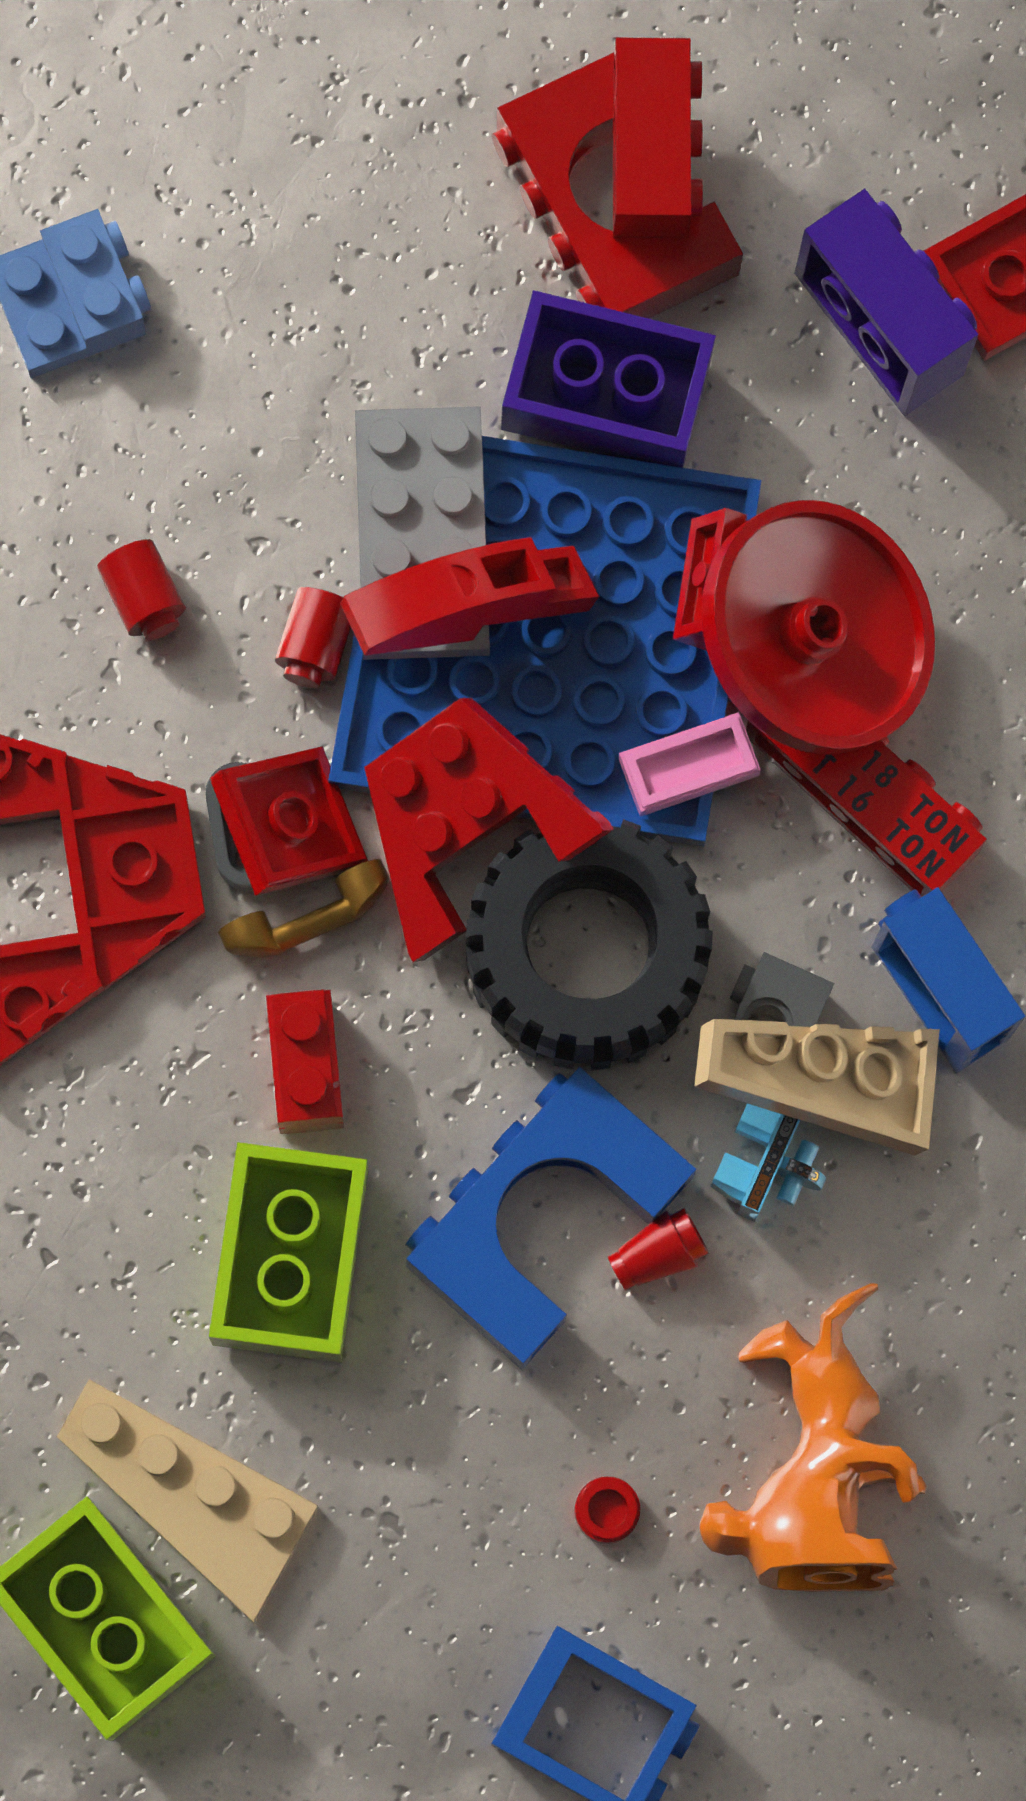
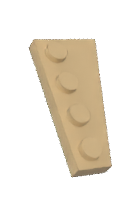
(846, 1080)
(201, 1501)

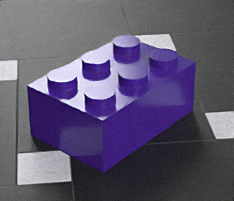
(886, 300)
(606, 381)

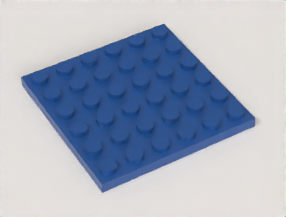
(575, 681)

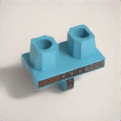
(750, 1184)

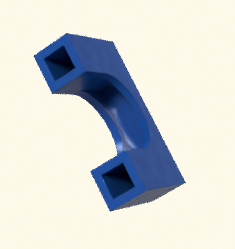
(577, 1130)

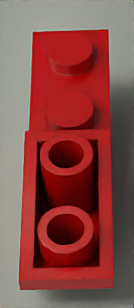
(466, 590)

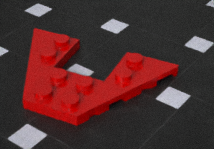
(128, 879)

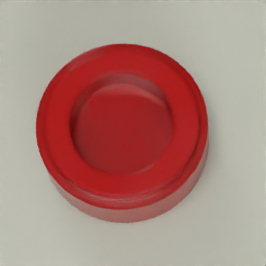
(607, 1510)

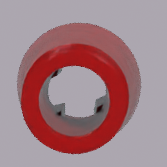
(659, 1250)

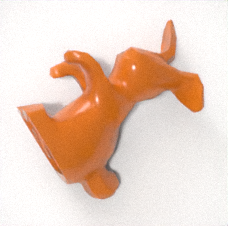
(807, 1511)

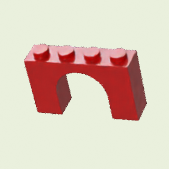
(546, 140)

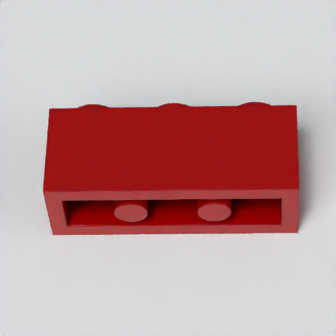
(655, 137)

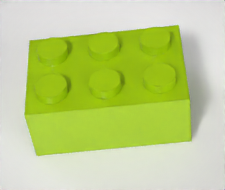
(289, 1252)
(100, 1619)

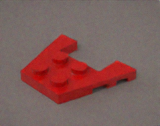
(450, 791)

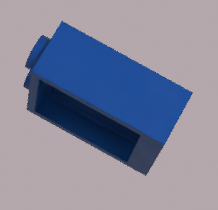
(946, 977)
(673, 1739)

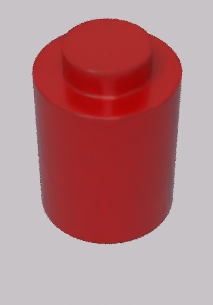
(142, 590)
(313, 638)

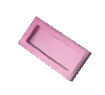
(689, 764)

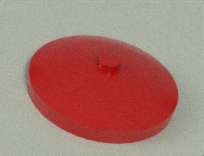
(818, 627)

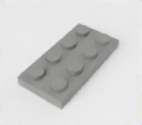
(419, 498)

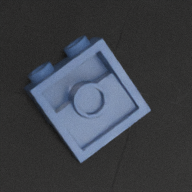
(71, 294)

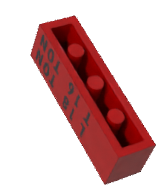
(885, 808)

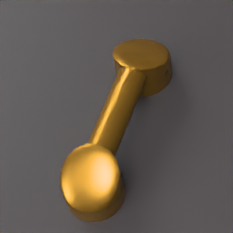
(254, 936)

